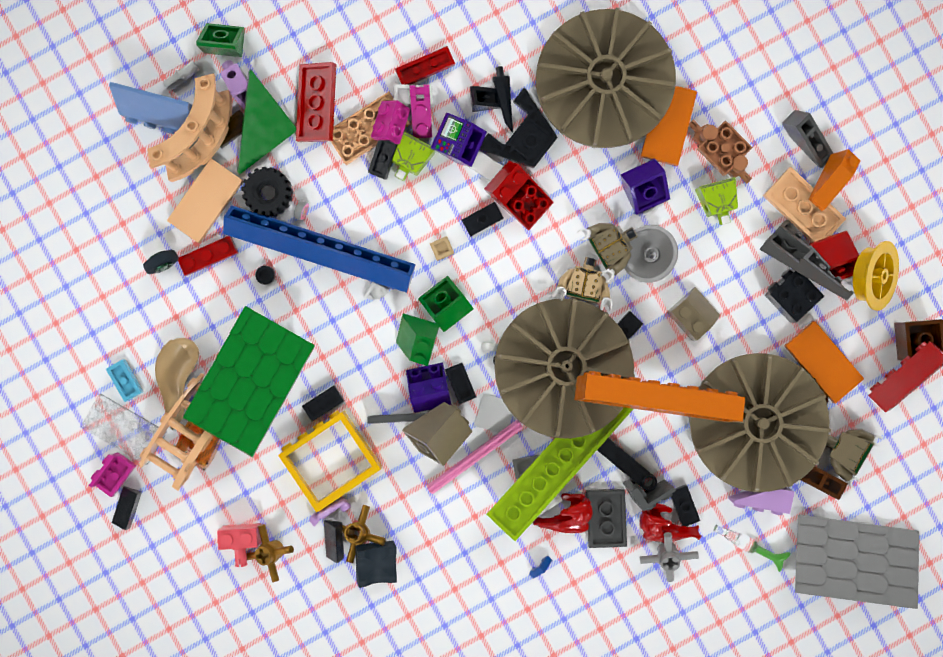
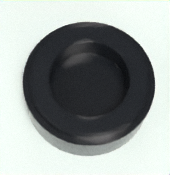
(265, 275)

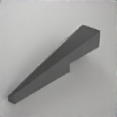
(793, 252)

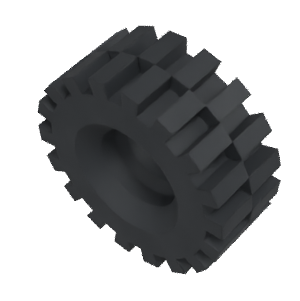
(253, 188)

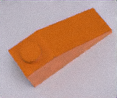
(835, 175)

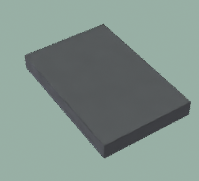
(608, 520)

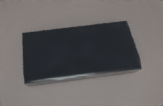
(126, 508)
(334, 540)

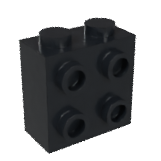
(793, 295)

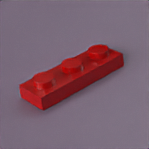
(425, 66)
(207, 255)

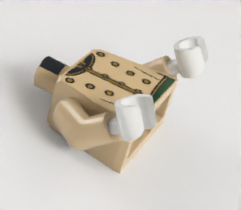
(585, 284)

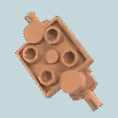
(723, 148)

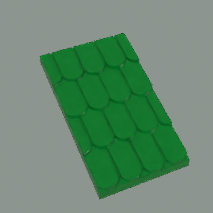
(248, 381)

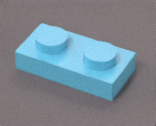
(124, 380)

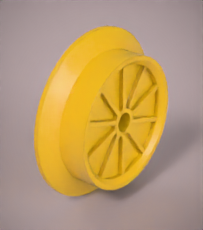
(876, 275)

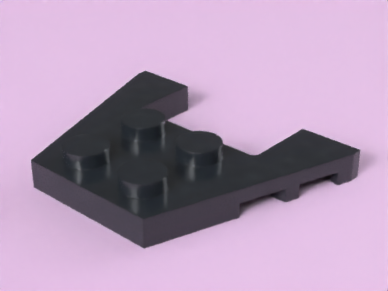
(529, 140)

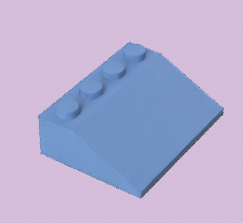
(149, 108)

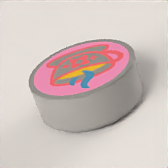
(301, 210)

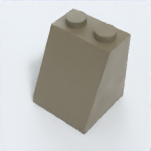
(439, 432)

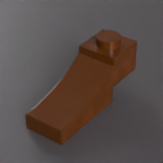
(825, 482)

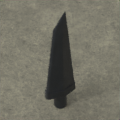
(502, 88)

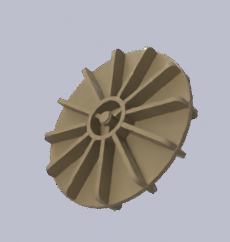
(605, 78)
(546, 353)
(780, 429)

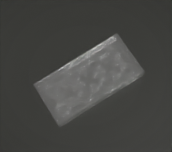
(119, 427)

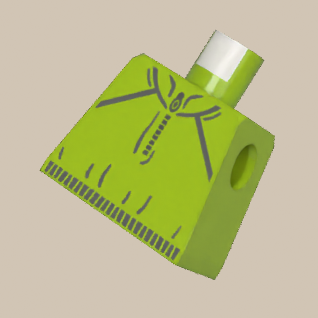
(411, 156)
(719, 199)

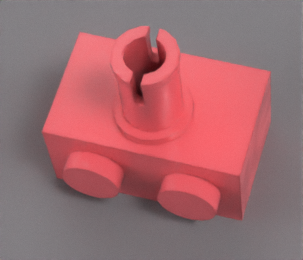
(239, 539)

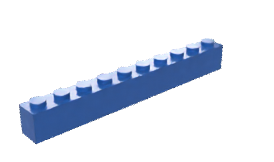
(318, 248)

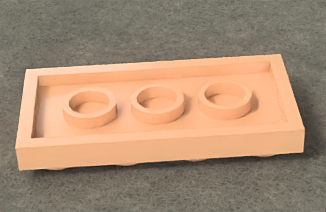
(791, 198)

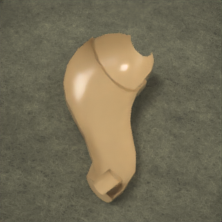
(172, 370)

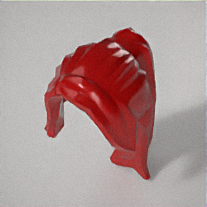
(572, 519)
(655, 526)

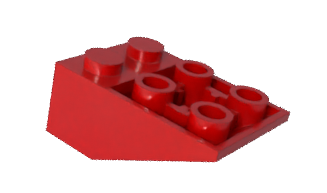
(519, 194)

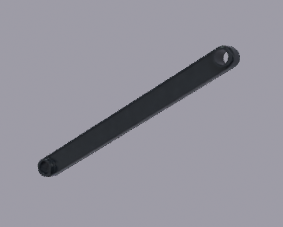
(625, 462)

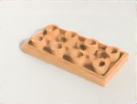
(353, 134)
(205, 200)

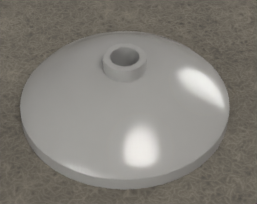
(652, 240)

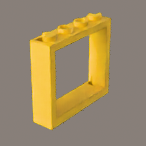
(350, 484)

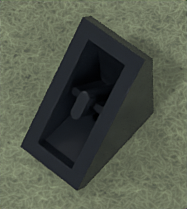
(483, 98)

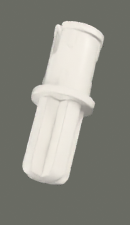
(181, 76)

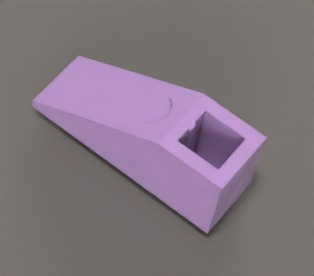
(776, 501)

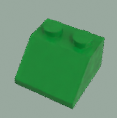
(445, 303)
(417, 338)

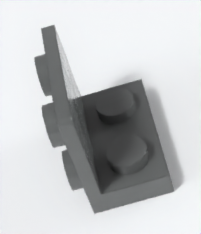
(647, 499)

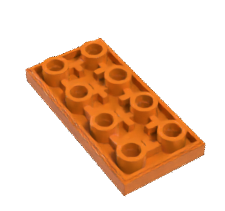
(668, 137)
(824, 362)

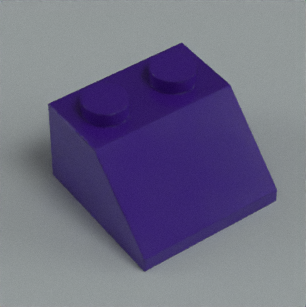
(646, 186)

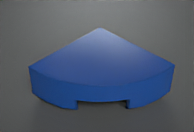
(535, 572)

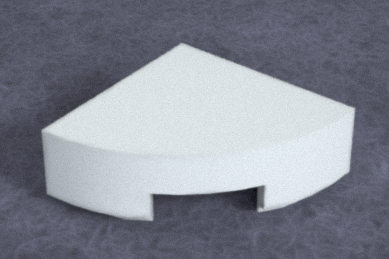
(375, 291)

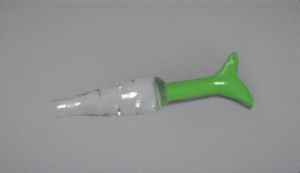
(750, 545)

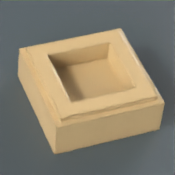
(442, 248)

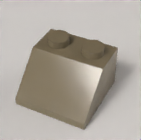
(694, 314)

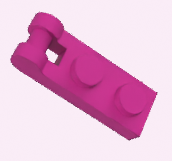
(421, 111)

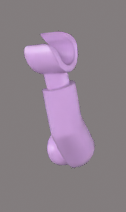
(341, 503)

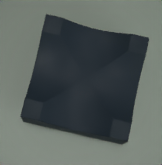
(376, 563)

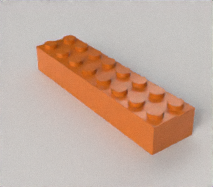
(662, 398)

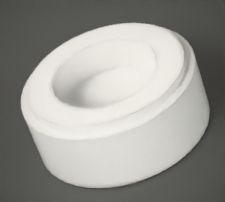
(489, 346)

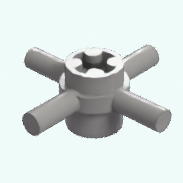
(668, 557)

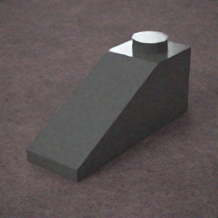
(807, 135)

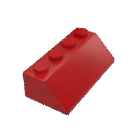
(908, 377)

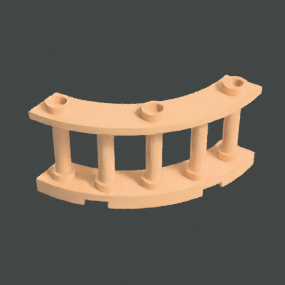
(208, 107)
(188, 459)

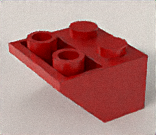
(838, 253)

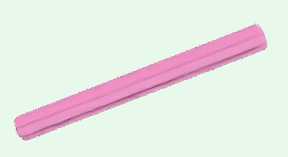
(474, 457)

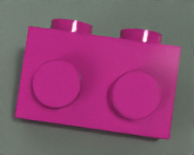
(390, 121)
(112, 474)

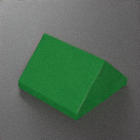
(221, 40)

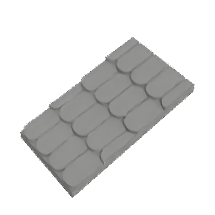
(857, 561)

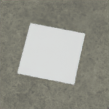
(493, 414)

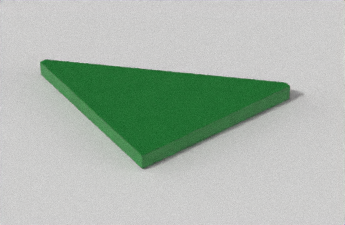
(262, 126)

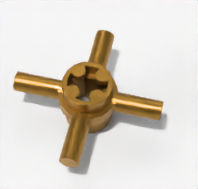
(364, 535)
(269, 552)

